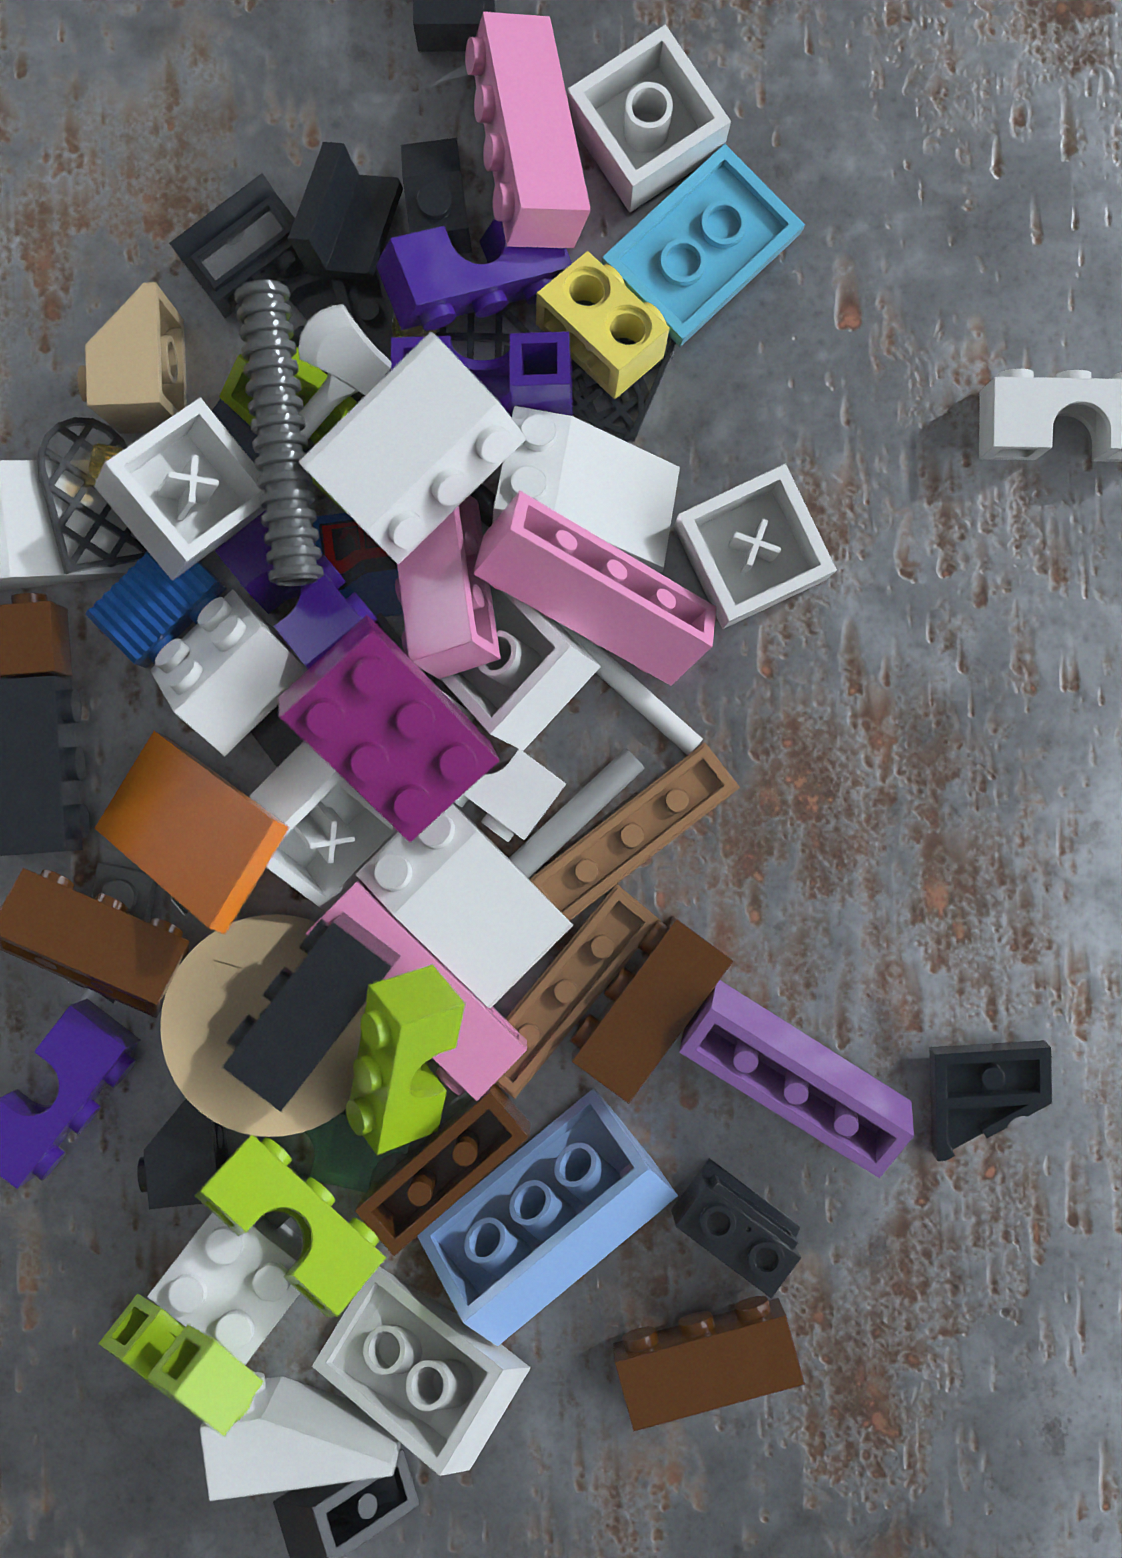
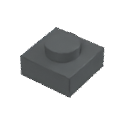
(128, 886)

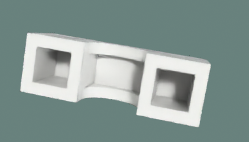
(1021, 410)
(513, 796)

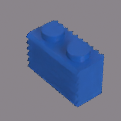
(150, 609)

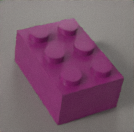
(387, 729)

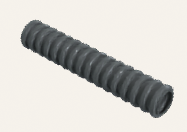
(278, 432)

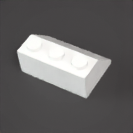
(414, 448)

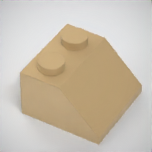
(137, 364)

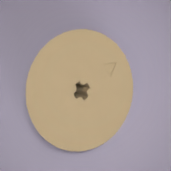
(209, 1000)

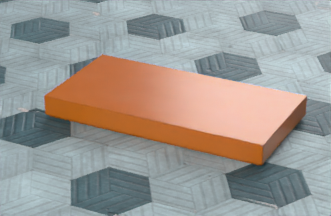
(191, 831)

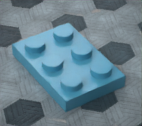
(704, 243)

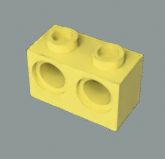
(597, 327)

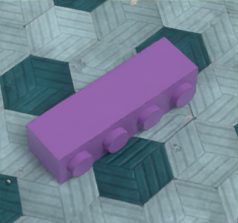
(799, 1079)

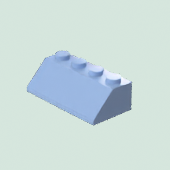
(544, 1218)

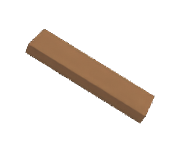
(635, 832)
(575, 981)

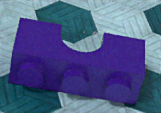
(435, 284)
(530, 375)
(321, 612)
(87, 1054)

